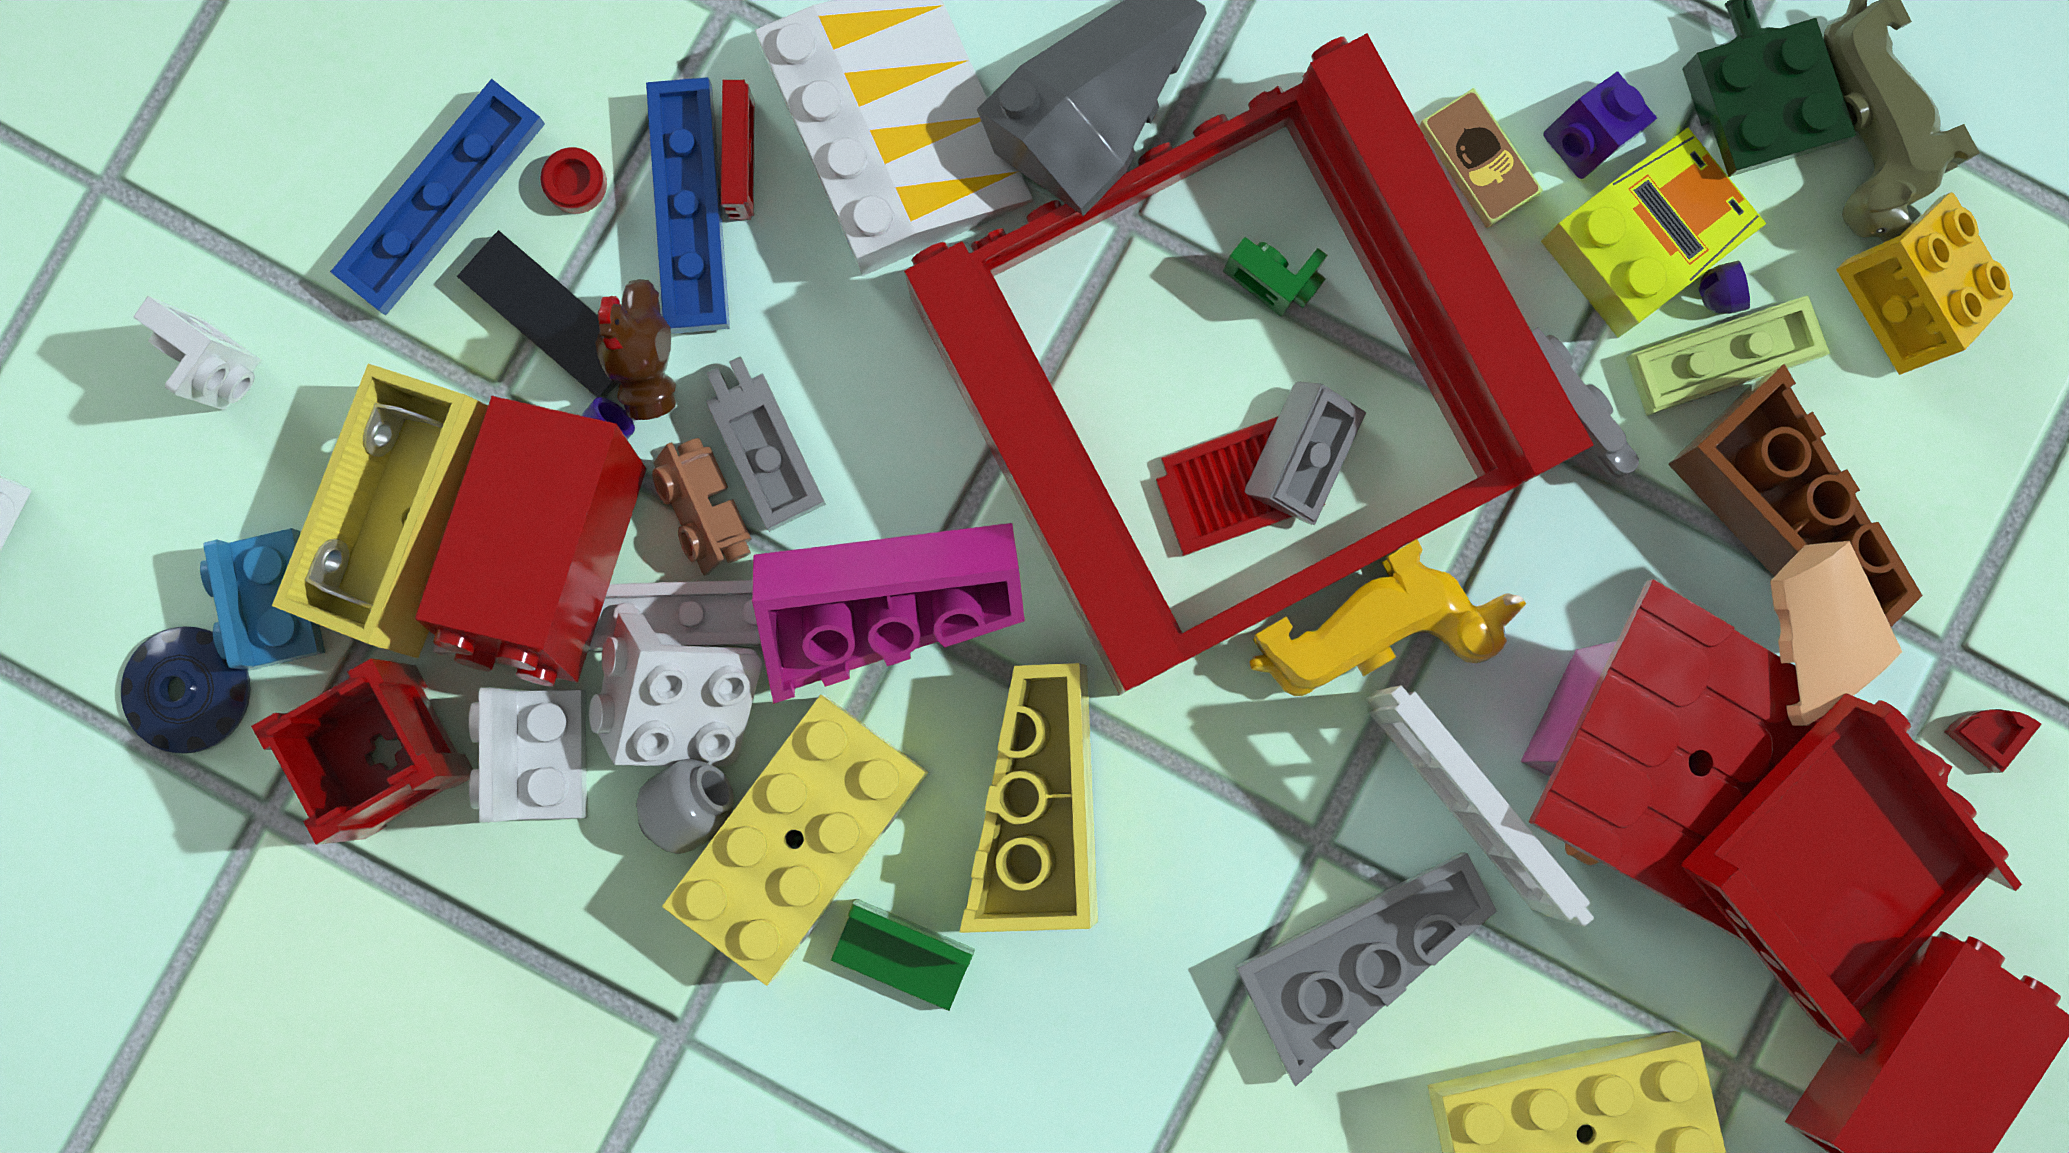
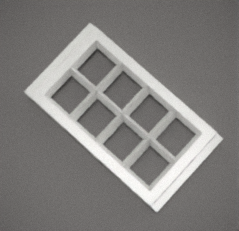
(1478, 805)

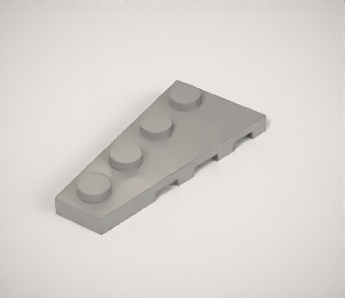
(1347, 968)

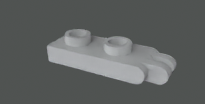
(1593, 409)
(763, 447)

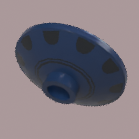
(212, 699)

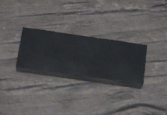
(539, 309)

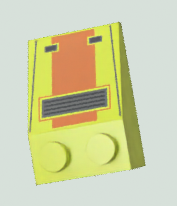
(1652, 232)

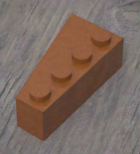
(1782, 490)

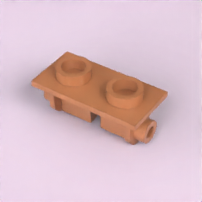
(704, 529)

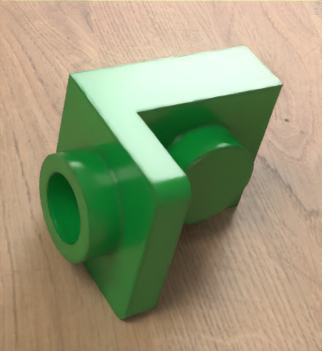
(1264, 275)

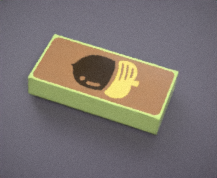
(1480, 158)

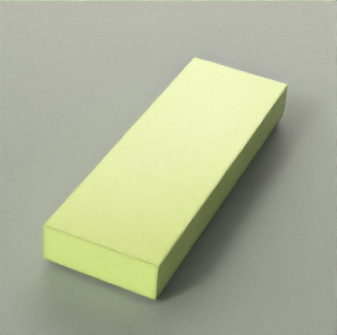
(1727, 355)

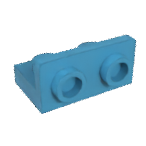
(244, 584)

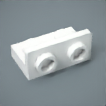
(211, 364)

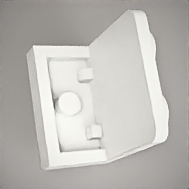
(671, 699)

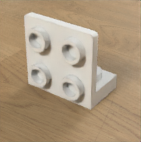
(529, 755)

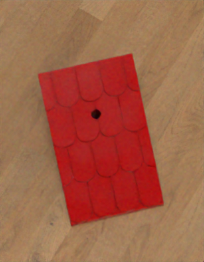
(1662, 742)

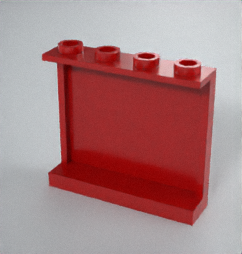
(1846, 862)

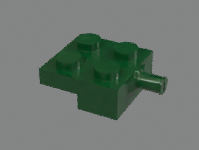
(1768, 92)

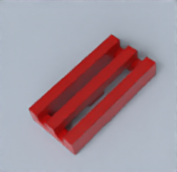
(738, 150)

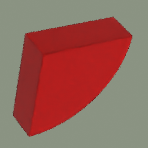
(1993, 735)

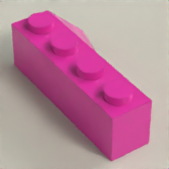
(880, 601)

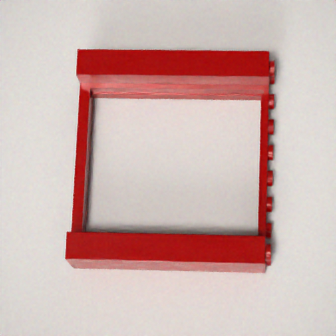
(1422, 266)

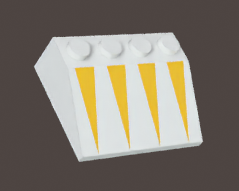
(890, 123)

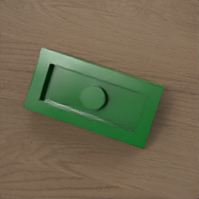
(902, 954)

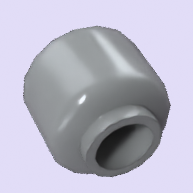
(684, 805)

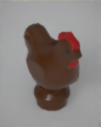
(636, 350)

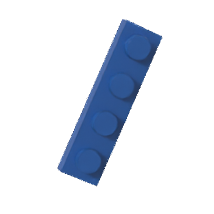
(438, 197)
(687, 205)

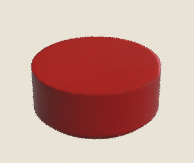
(573, 180)

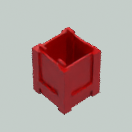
(330, 747)

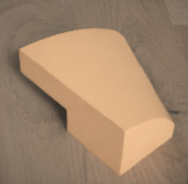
(1829, 627)

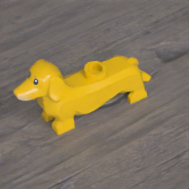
(1378, 617)

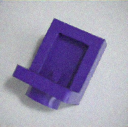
(1599, 124)

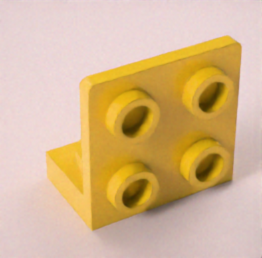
(1928, 286)

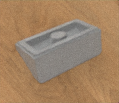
(1305, 451)

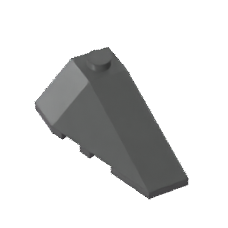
(1084, 100)

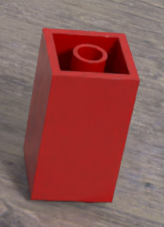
(532, 542)
(1949, 1061)

